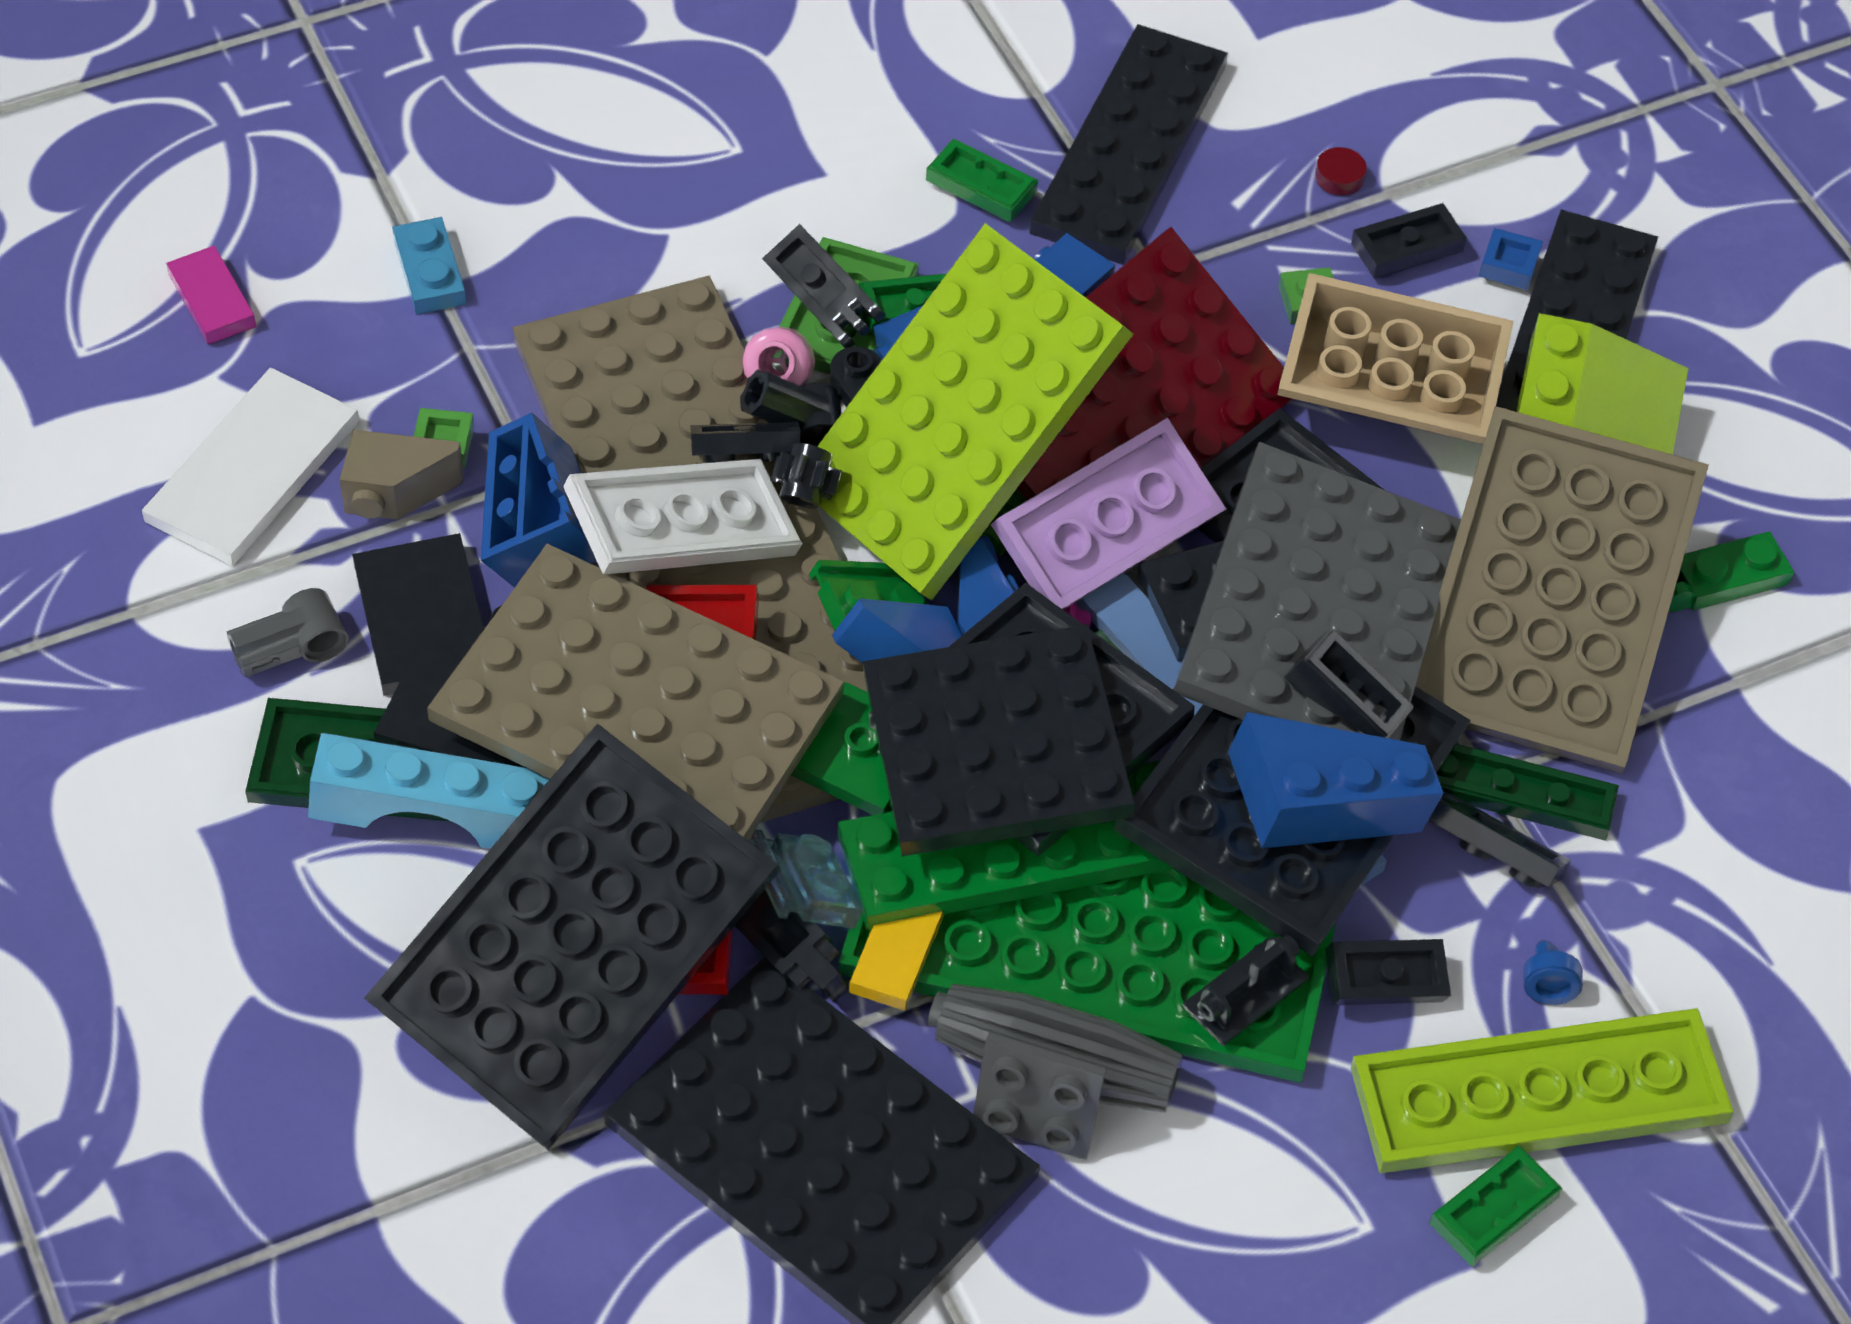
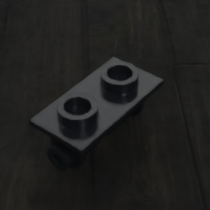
(1248, 989)

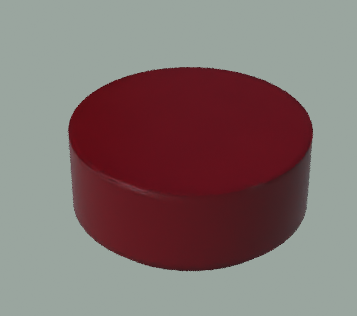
(1340, 171)

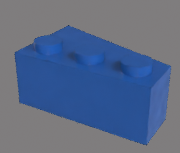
(527, 498)
(1330, 782)

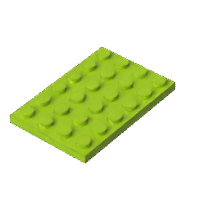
(964, 408)

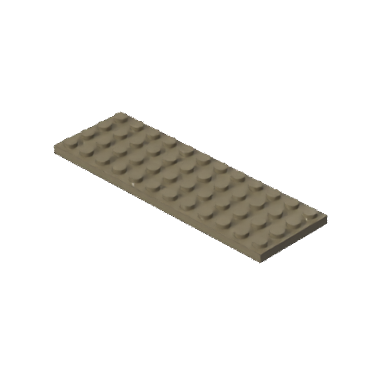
(623, 394)

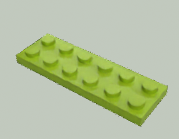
(1540, 1090)

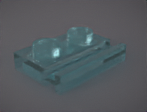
(809, 880)

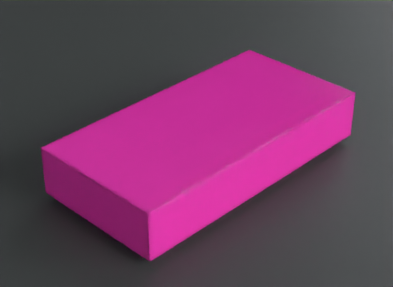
(211, 294)

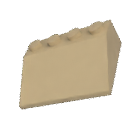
(1396, 358)

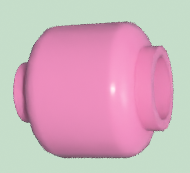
(763, 346)

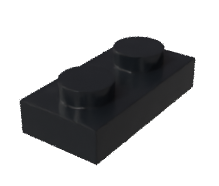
(1408, 240)
(723, 441)
(1387, 972)

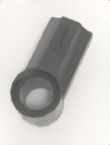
(303, 628)

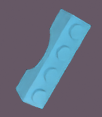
(367, 779)

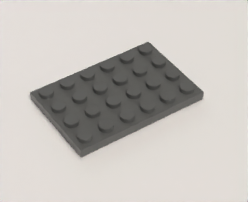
(1309, 558)

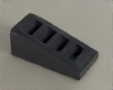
(1319, 676)

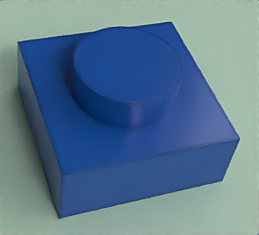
(1510, 258)

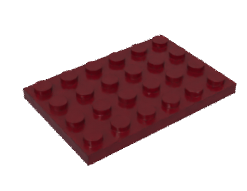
(1186, 363)

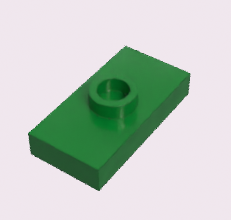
(981, 180)
(1495, 1206)

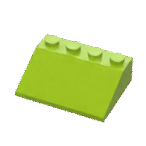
(1601, 384)

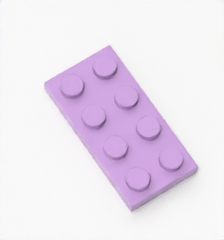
(1108, 516)

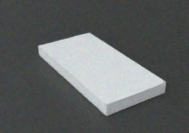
(250, 466)
(681, 516)

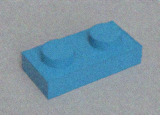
(429, 265)

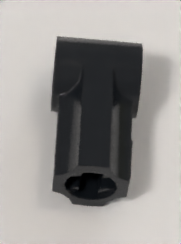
(778, 400)

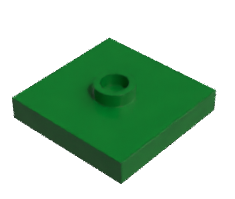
(847, 756)

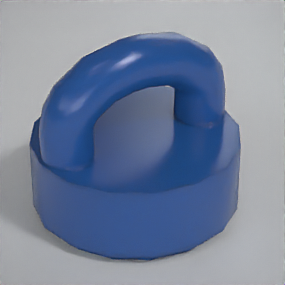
(1552, 975)

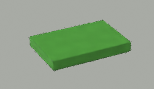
(861, 266)

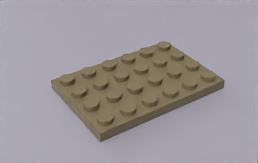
(1560, 587)
(665, 681)

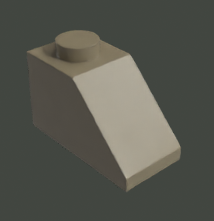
(397, 473)

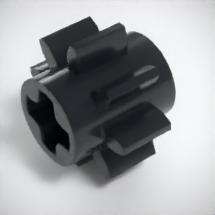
(806, 475)

